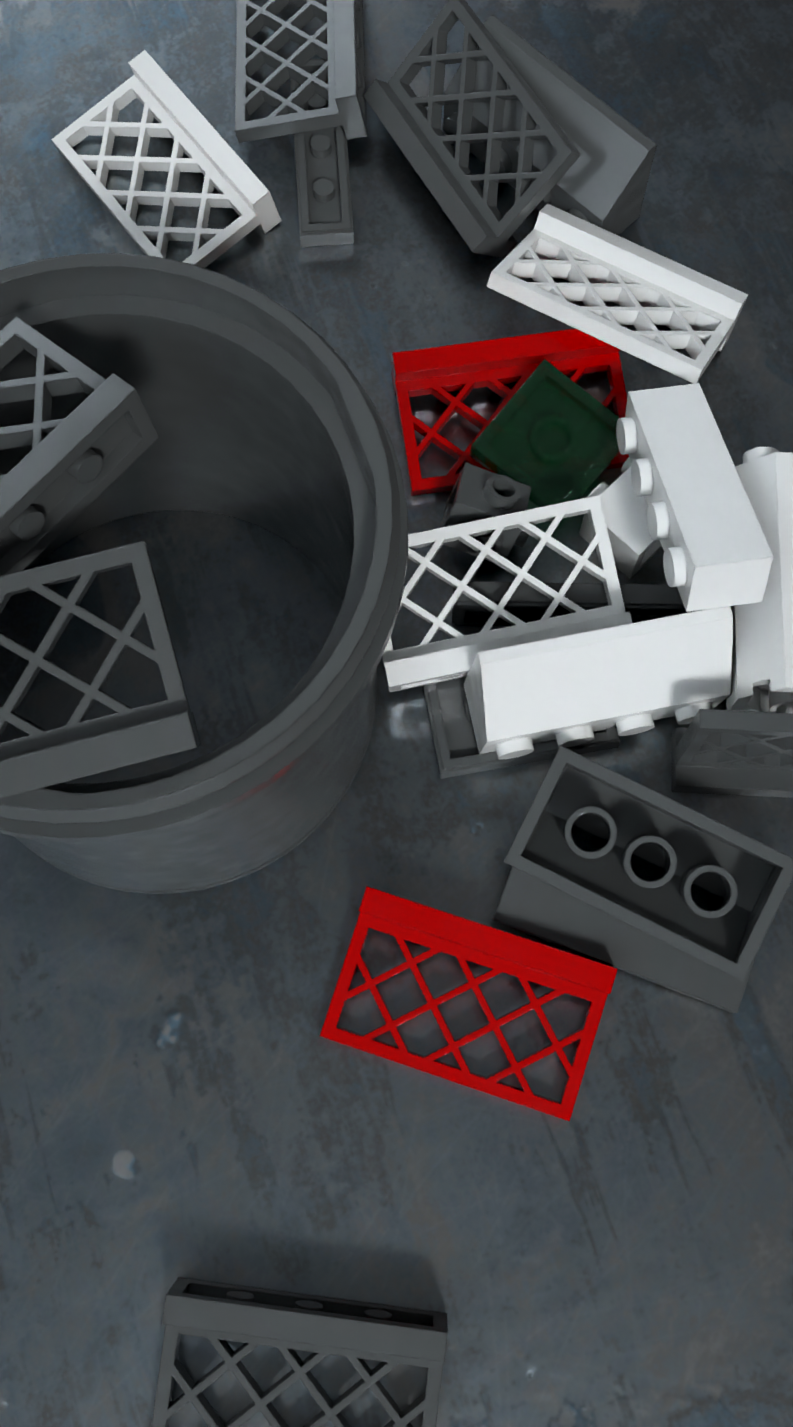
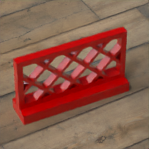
(491, 366)
(488, 948)

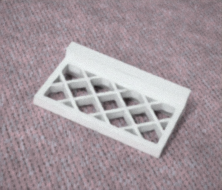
(191, 135)
(619, 271)
(454, 656)

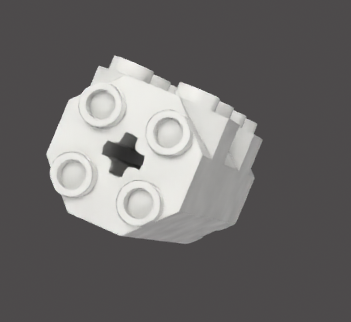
(765, 629)

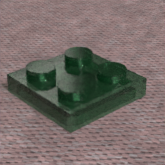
(550, 438)

